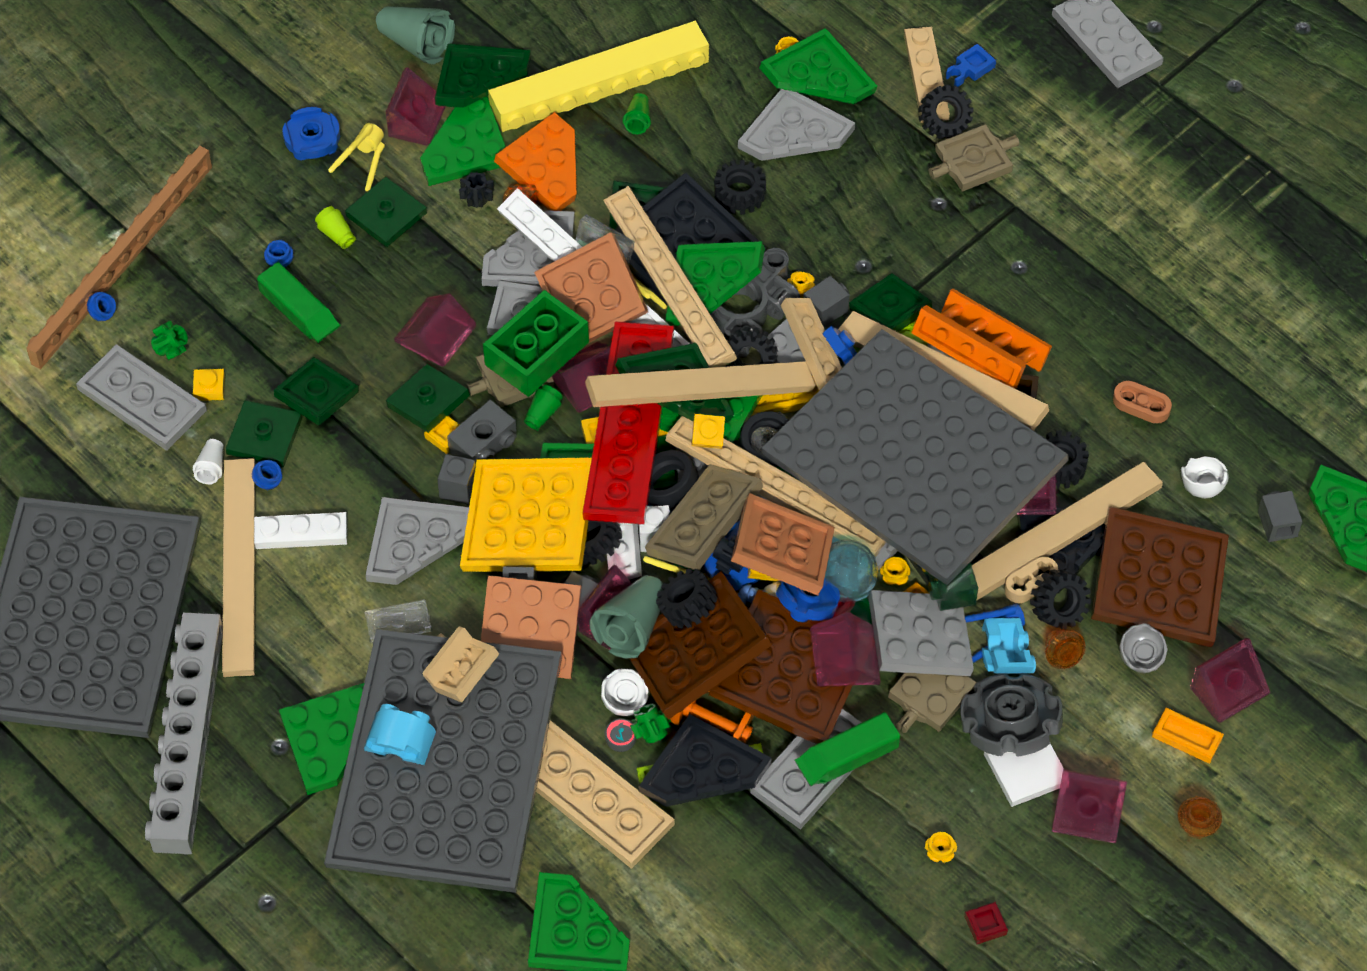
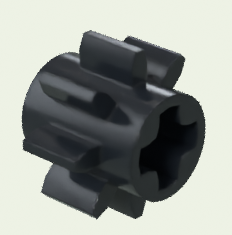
(476, 189)
(723, 554)

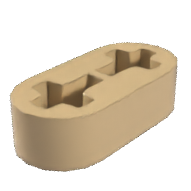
(1027, 575)

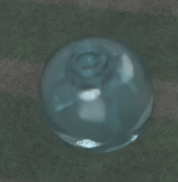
(851, 570)

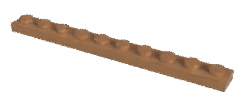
(115, 262)

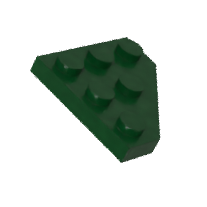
(474, 70)
(677, 358)

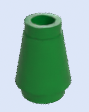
(637, 114)
(543, 406)

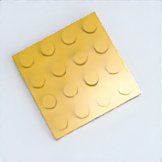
(527, 515)

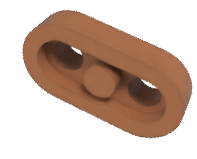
(1143, 401)

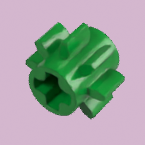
(169, 340)
(650, 723)

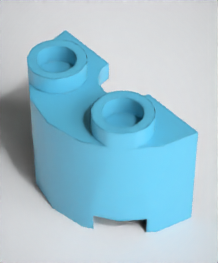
(1007, 647)
(401, 734)

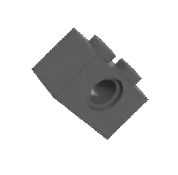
(485, 422)

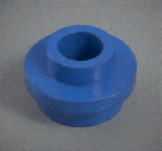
(276, 248)
(108, 306)
(270, 468)

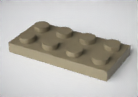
(703, 517)

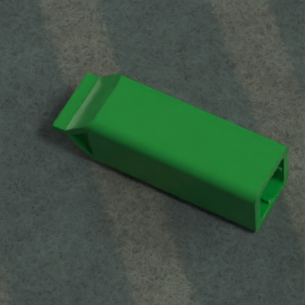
(296, 302)
(849, 750)

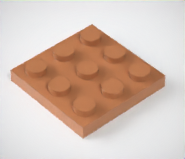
(595, 285)
(783, 544)
(533, 616)

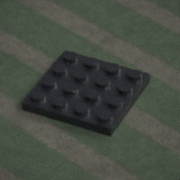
(688, 216)

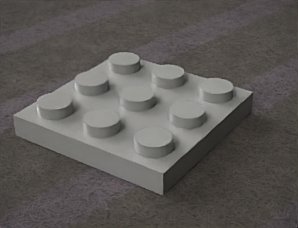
(918, 636)

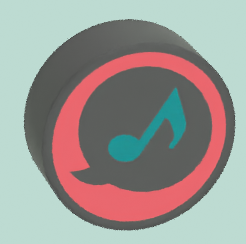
(620, 735)

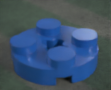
(314, 146)
(806, 605)

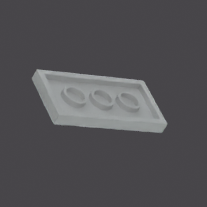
(1108, 39)
(141, 397)
(786, 788)

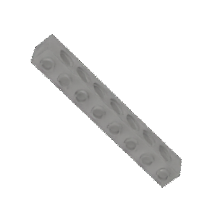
(178, 834)

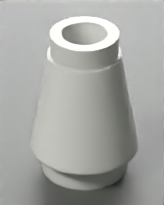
(209, 462)

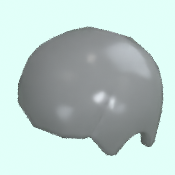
(1143, 648)

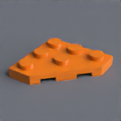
(545, 160)

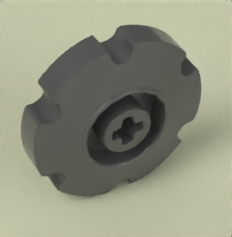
(1011, 714)

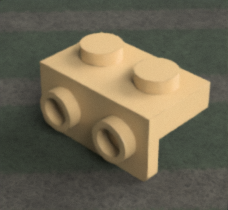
(459, 665)

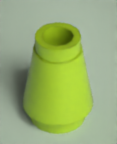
(333, 225)

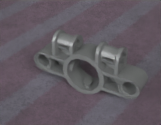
(768, 290)

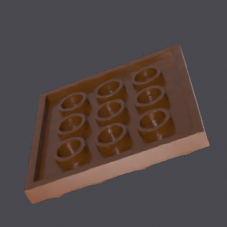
(1160, 576)
(692, 660)
(783, 680)

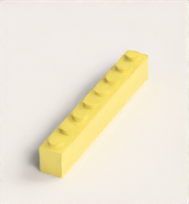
(599, 76)

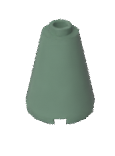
(418, 30)
(628, 618)

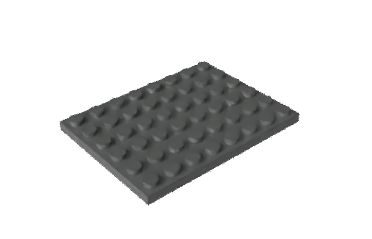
(915, 456)
(89, 613)
(474, 798)

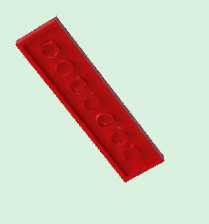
(625, 437)

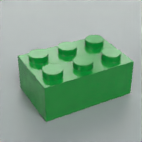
(536, 343)

